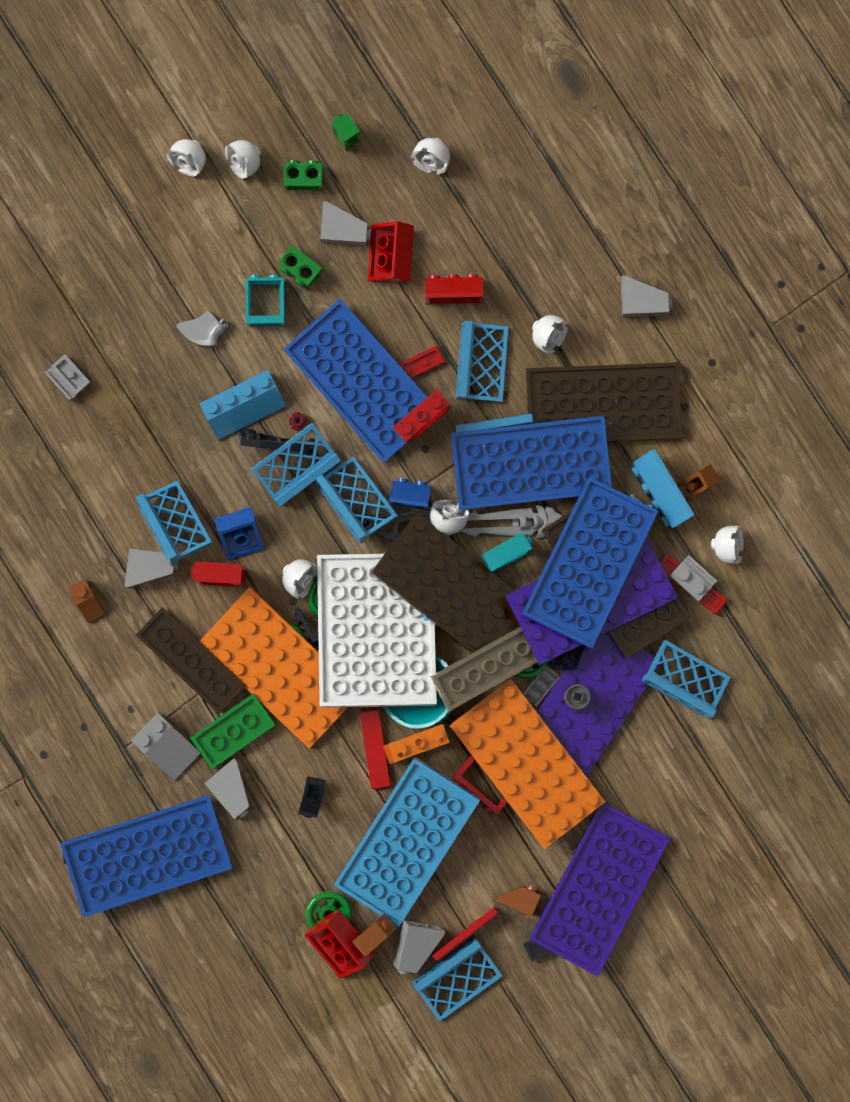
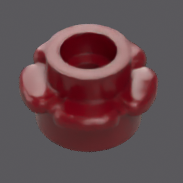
(298, 416)

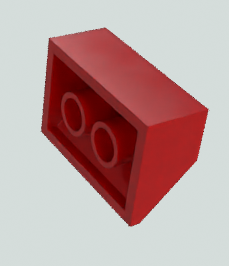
(390, 252)
(454, 289)
(333, 941)

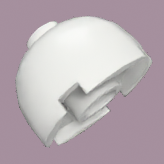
(431, 155)
(188, 156)
(244, 158)
(549, 332)
(448, 517)
(728, 544)
(299, 577)

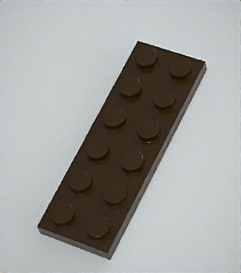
(190, 660)

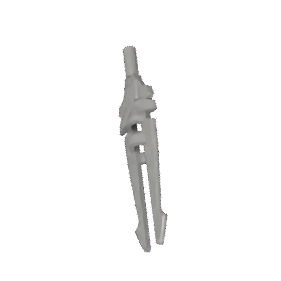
(541, 520)

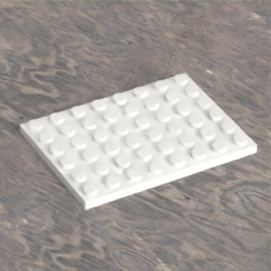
(370, 639)

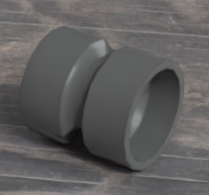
(577, 697)

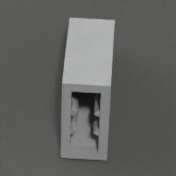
(342, 227)
(643, 299)
(147, 567)
(230, 789)
(415, 945)

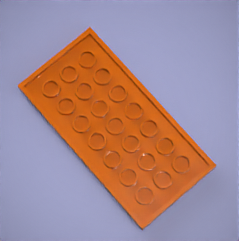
(273, 664)
(527, 764)

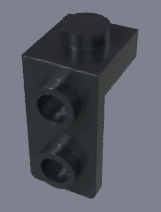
(308, 633)
(568, 660)
(312, 797)

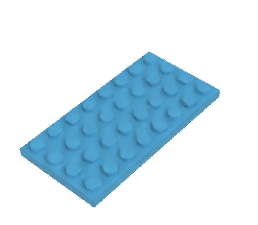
(407, 841)

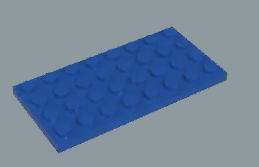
(357, 377)
(529, 461)
(590, 563)
(146, 855)

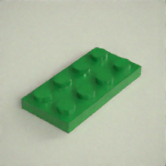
(232, 731)

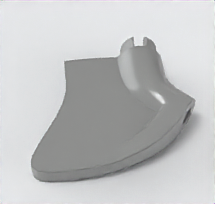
(203, 330)

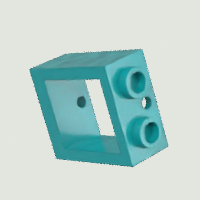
(270, 320)
(507, 552)

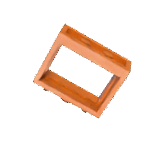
(416, 744)

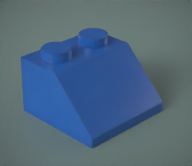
(409, 494)
(239, 533)

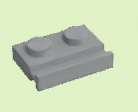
(67, 377)
(693, 578)

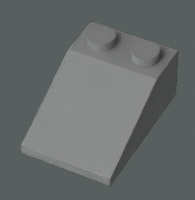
(166, 746)

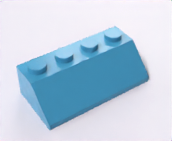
(243, 405)
(662, 489)

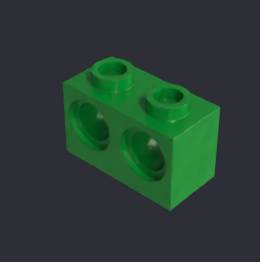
(346, 131)
(303, 182)
(303, 263)

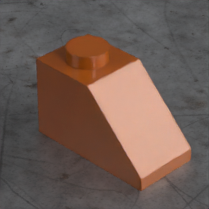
(698, 482)
(86, 600)
(521, 899)
(374, 934)

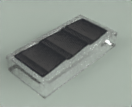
(541, 686)

